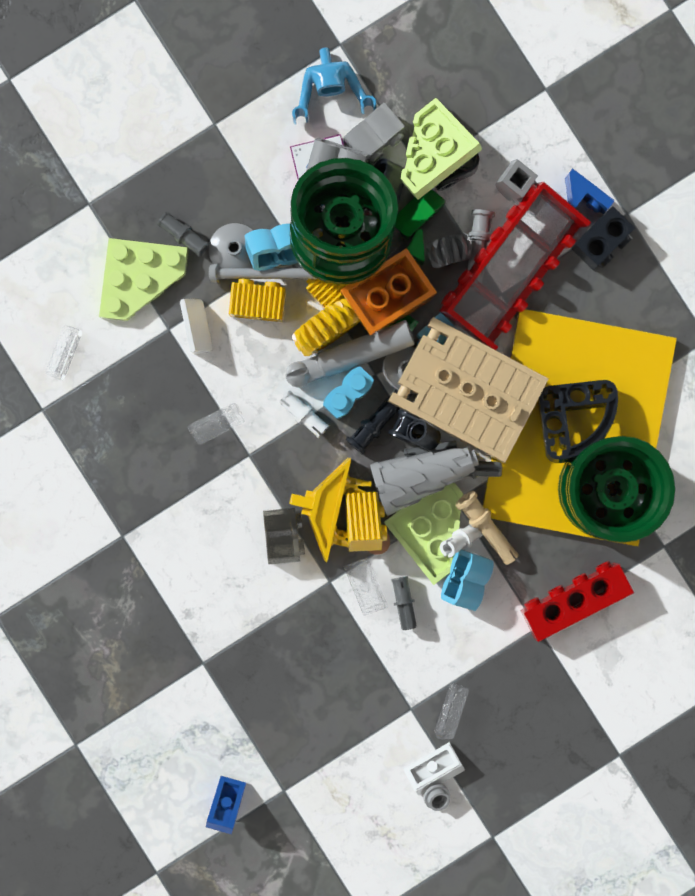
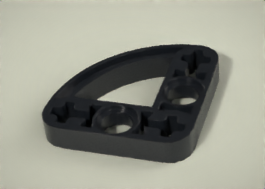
(565, 403)

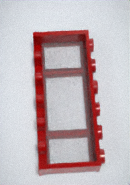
(513, 264)

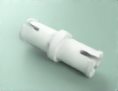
(304, 414)
(460, 540)

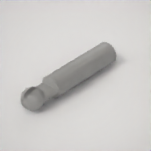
(350, 354)

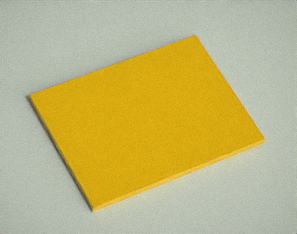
(568, 353)

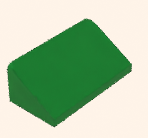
(418, 213)

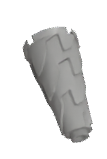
(409, 479)

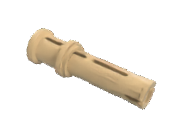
(481, 518)

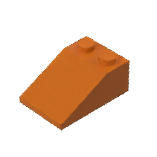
(389, 293)

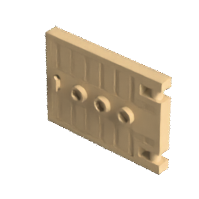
(469, 390)

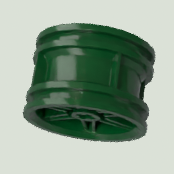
(343, 192)
(648, 508)

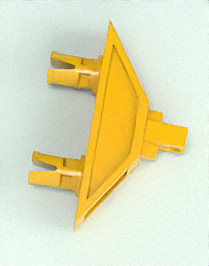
(323, 506)

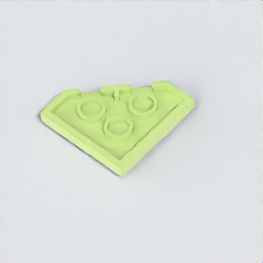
(436, 148)
(138, 275)
(425, 526)

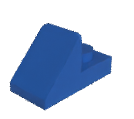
(581, 188)
(225, 805)

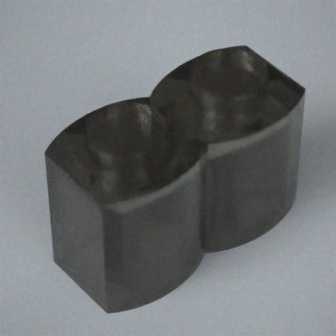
(282, 535)

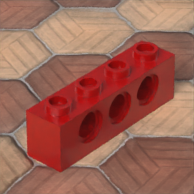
(615, 589)

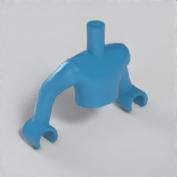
(330, 81)

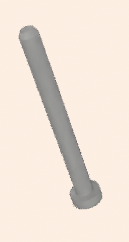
(217, 273)

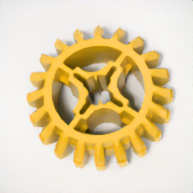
(325, 328)

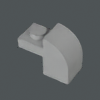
(516, 181)

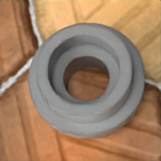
(437, 797)

